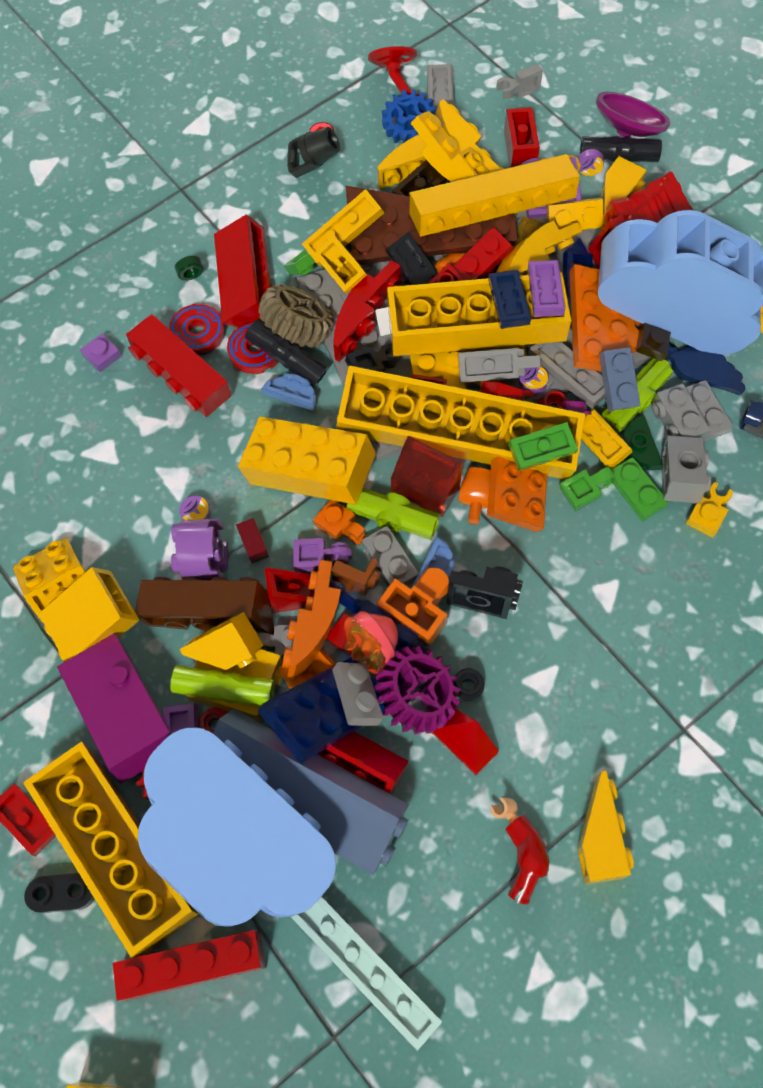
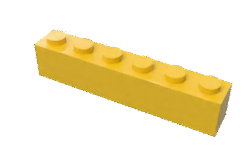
(493, 195)

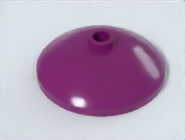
(631, 115)

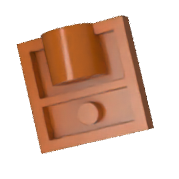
(517, 495)

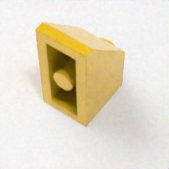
(225, 644)

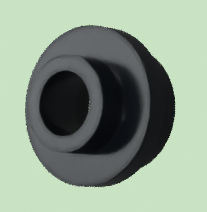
(469, 675)

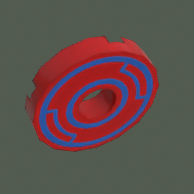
(194, 316)
(242, 358)

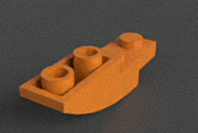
(312, 624)

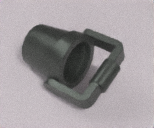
(314, 149)

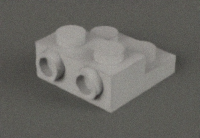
(691, 412)

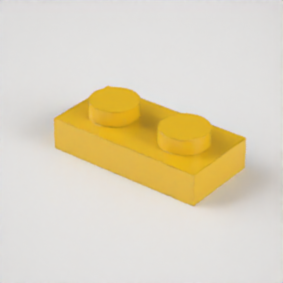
(585, 212)

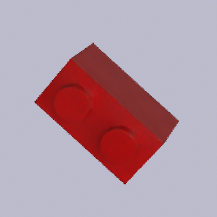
(520, 136)

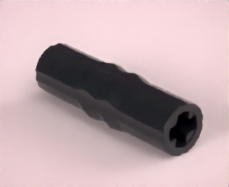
(627, 147)
(289, 355)

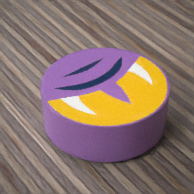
(591, 162)
(534, 380)
(194, 509)

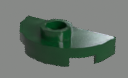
(642, 444)

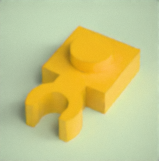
(710, 512)

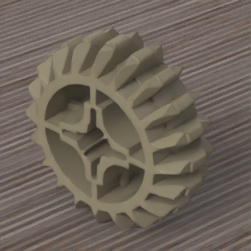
(295, 315)

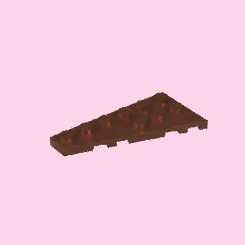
(396, 221)

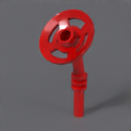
(391, 59)

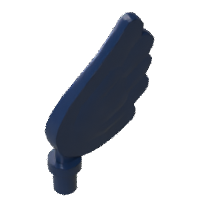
(698, 366)

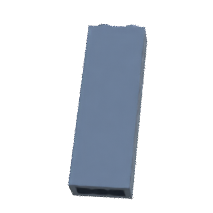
(351, 812)

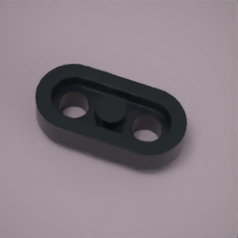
(58, 894)

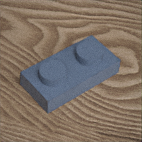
(619, 379)

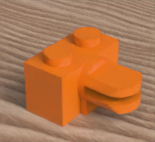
(418, 606)

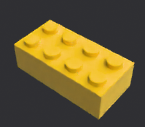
(307, 459)

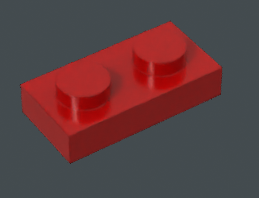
(25, 820)

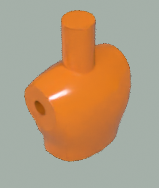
(475, 492)

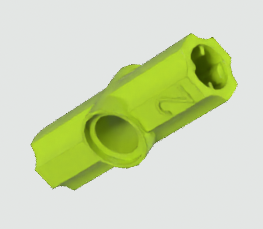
(649, 381)
(396, 513)

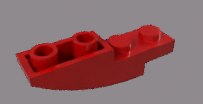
(478, 261)
(357, 312)

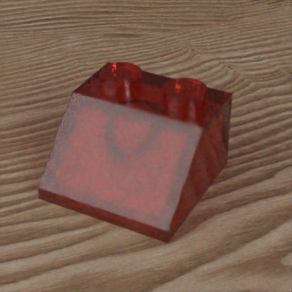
(426, 476)

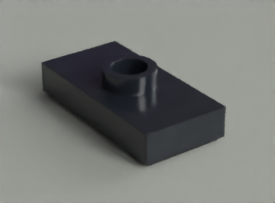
(413, 262)

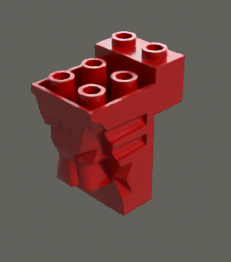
(653, 204)

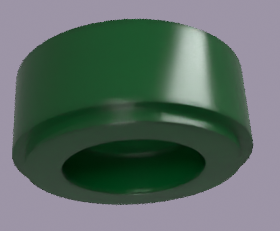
(189, 268)

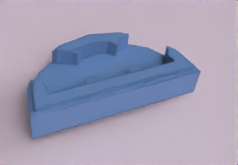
(292, 390)
(438, 557)

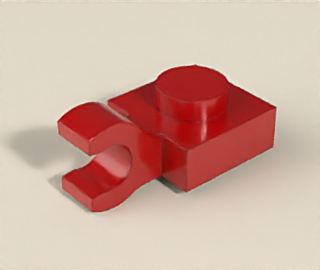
(504, 390)

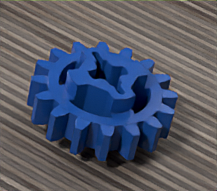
(405, 110)

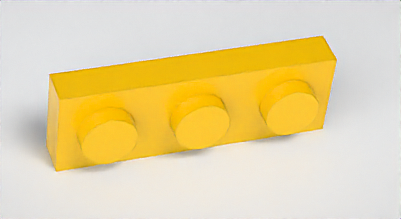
(346, 223)

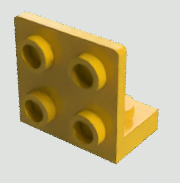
(48, 574)

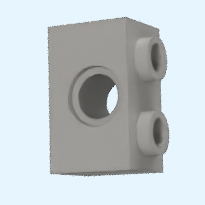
(684, 469)

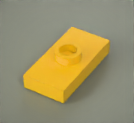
(604, 440)

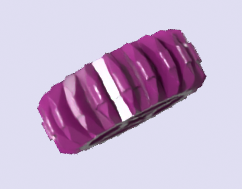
(409, 672)

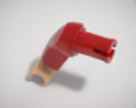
(531, 850)

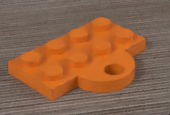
(593, 324)

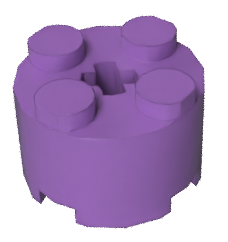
(199, 549)

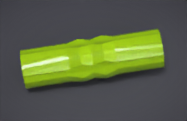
(221, 685)

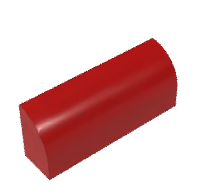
(241, 270)

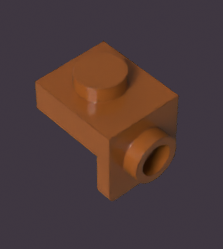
(355, 579)

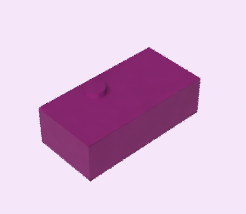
(115, 706)

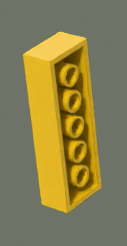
(462, 318)
(104, 847)

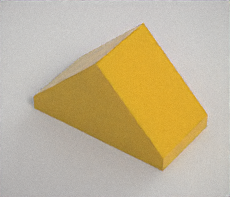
(340, 264)

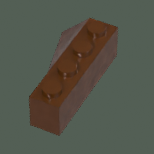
(203, 603)

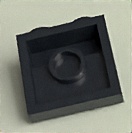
(487, 595)

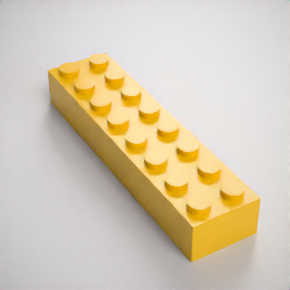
(449, 418)

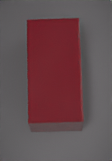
(252, 540)

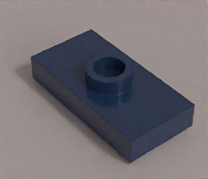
(509, 299)

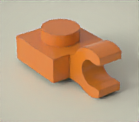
(339, 521)

